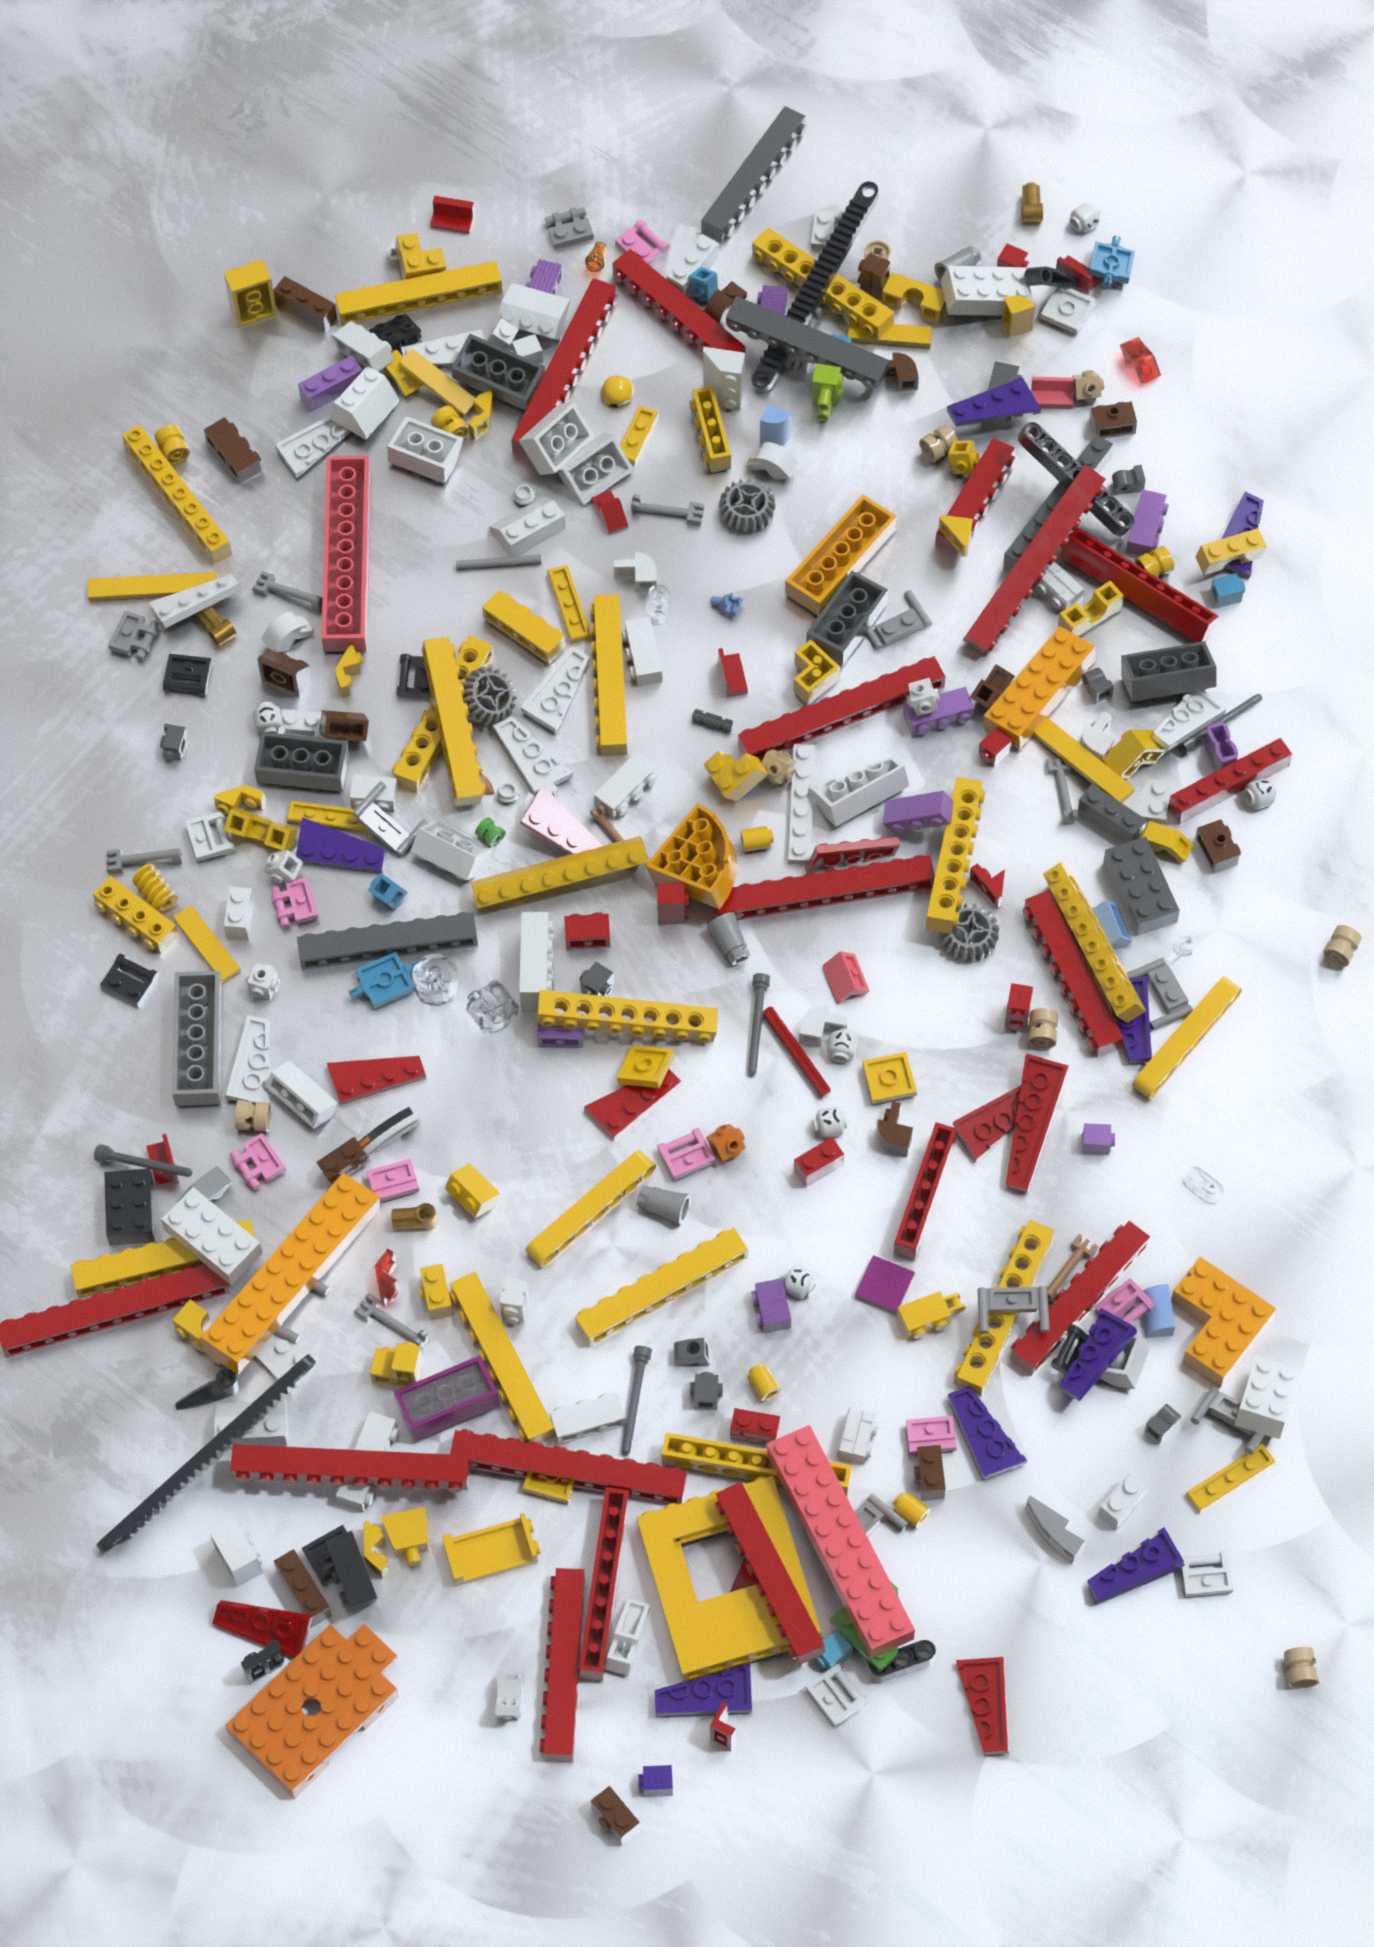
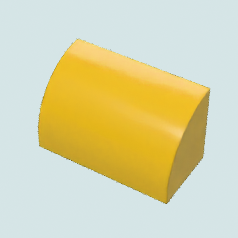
(1018, 315)

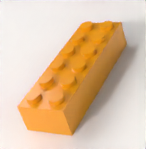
(843, 549)
(1040, 686)

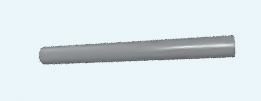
(501, 561)

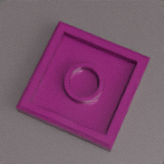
(885, 1284)

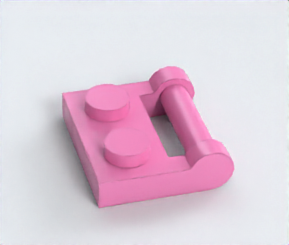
(632, 241)
(689, 1159)
(1124, 1298)

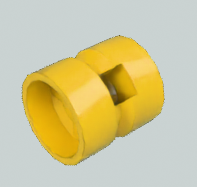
(449, 421)
(172, 444)
(1157, 562)

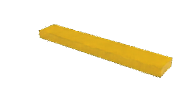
(145, 586)
(1083, 760)

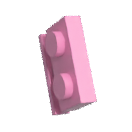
(393, 1180)
(931, 1432)

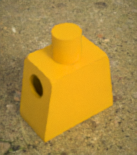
(407, 1533)

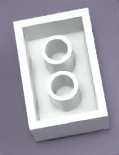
(556, 438)
(1267, 1397)

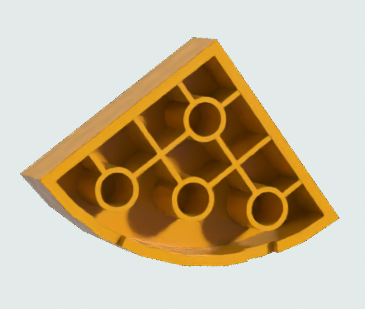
(699, 857)

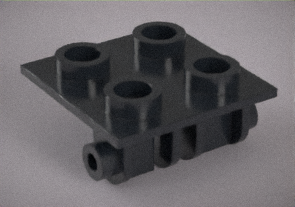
(397, 330)

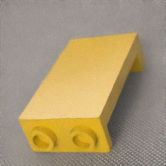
(491, 1550)

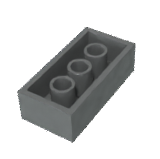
(497, 369)
(848, 616)
(1168, 671)
(301, 761)
(1141, 886)

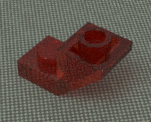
(1144, 361)
(387, 1285)

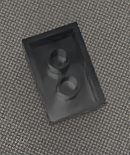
(129, 1206)
(349, 1571)

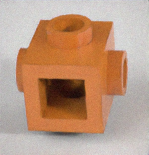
(726, 1142)

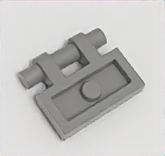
(572, 232)
(127, 632)

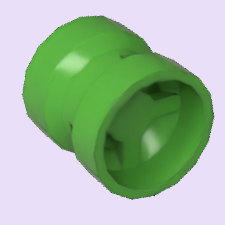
(490, 832)

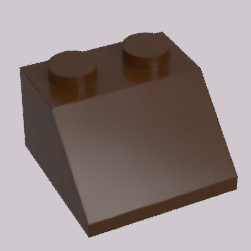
(284, 672)

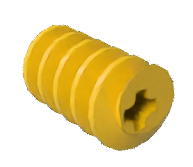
(154, 888)

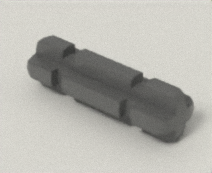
(713, 720)

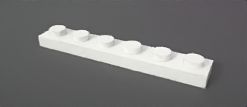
(801, 804)

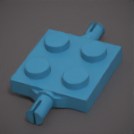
(1111, 262)
(384, 980)

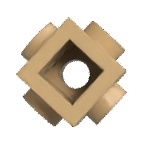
(1082, 389)
(779, 766)

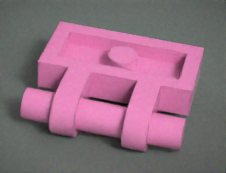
(301, 901)
(263, 1157)

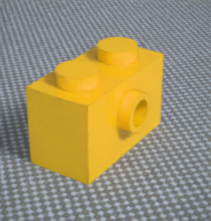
(472, 1190)
(435, 1291)

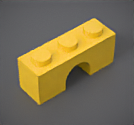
(901, 289)
(1216, 554)
(1102, 605)
(257, 827)
(191, 1324)

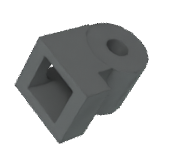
(1129, 480)
(1097, 684)
(691, 1352)
(1162, 1423)

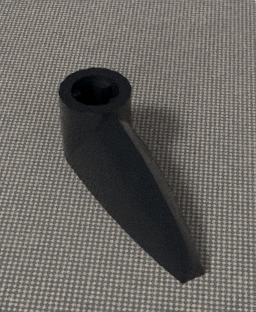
(1049, 277)
(211, 1391)

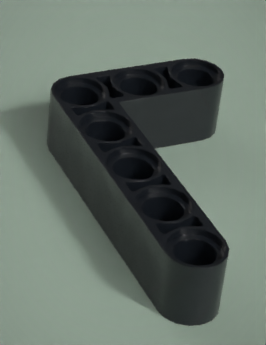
(909, 1652)

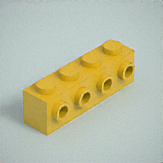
(711, 428)
(524, 626)
(135, 915)

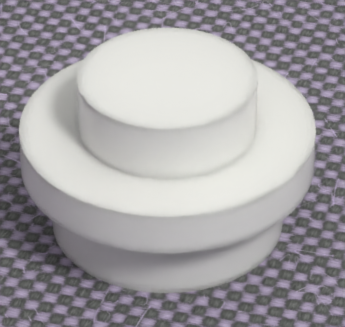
(524, 494)
(508, 792)

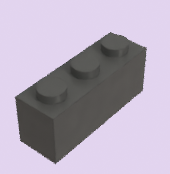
(1002, 374)
(1111, 814)

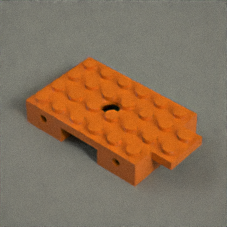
(351, 1694)

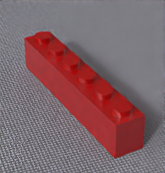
(980, 487)
(1229, 780)
(925, 1190)

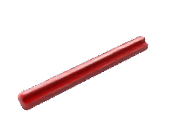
(796, 1052)

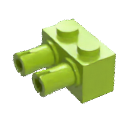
(826, 389)

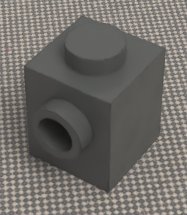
(597, 980)
(706, 1390)

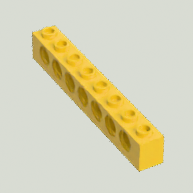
(840, 296)
(176, 494)
(414, 776)
(953, 856)
(1094, 942)
(637, 1010)
(1041, 1238)
(729, 1459)

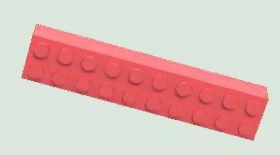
(346, 553)
(840, 1542)

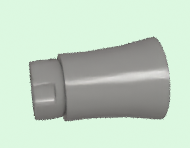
(966, 257)
(730, 938)
(665, 1203)

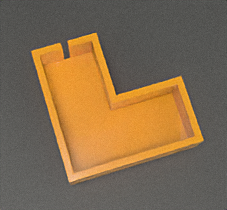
(1231, 1318)

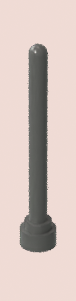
(1188, 745)
(761, 983)
(105, 1154)
(642, 1355)

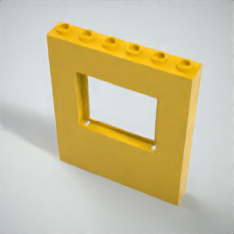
(733, 1625)

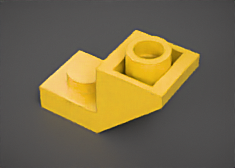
(404, 381)
(483, 408)
(348, 666)
(235, 797)
(1167, 839)
(373, 1542)

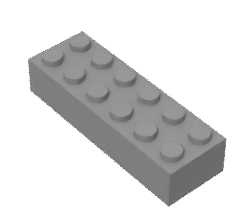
(197, 1038)

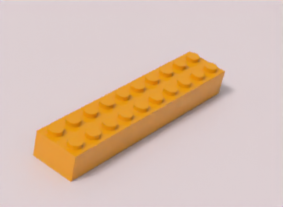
(290, 1273)

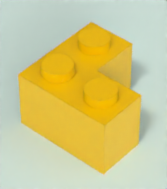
(414, 261)
(816, 674)
(1133, 751)
(733, 777)
(398, 1365)

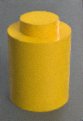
(756, 838)
(763, 1382)
(911, 1509)

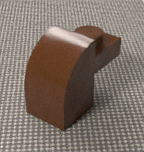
(721, 302)
(904, 371)
(991, 689)
(894, 1136)

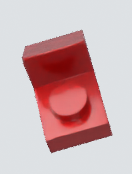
(610, 511)
(991, 887)

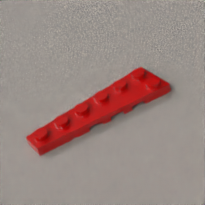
(1036, 1107)

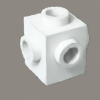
(923, 697)
(282, 866)
(262, 981)

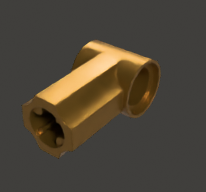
(1031, 207)
(218, 628)
(412, 1217)

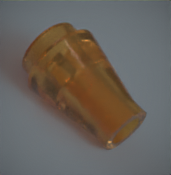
(596, 258)

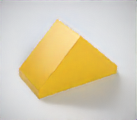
(957, 531)

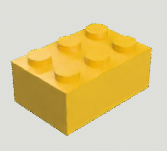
(250, 293)

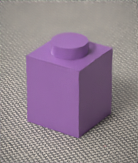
(1097, 1138)

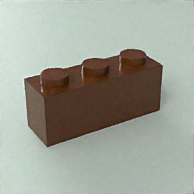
(305, 304)
(233, 449)
(302, 1587)

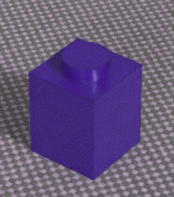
(656, 1780)

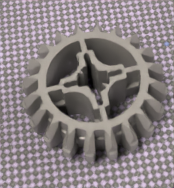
(749, 498)
(490, 684)
(986, 937)

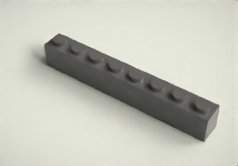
(753, 174)
(806, 342)
(1096, 456)
(378, 940)

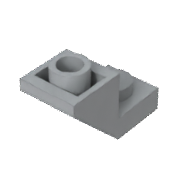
(211, 1185)

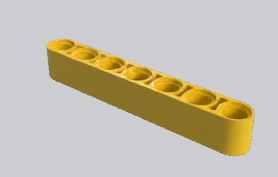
(1187, 1037)
(590, 1208)

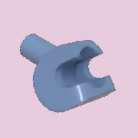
(727, 604)

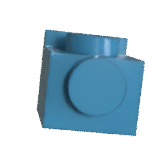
(703, 283)
(387, 891)

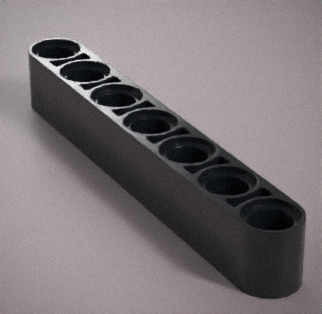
(1065, 475)

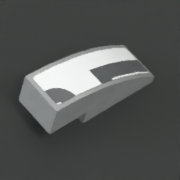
(1055, 1529)

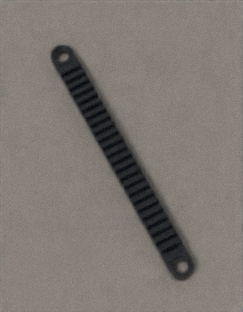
(819, 278)
(204, 1456)

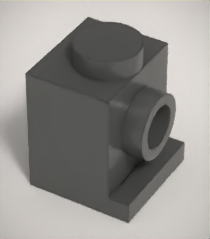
(173, 741)

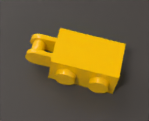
(928, 1314)

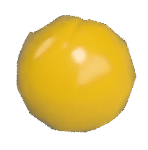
(617, 390)

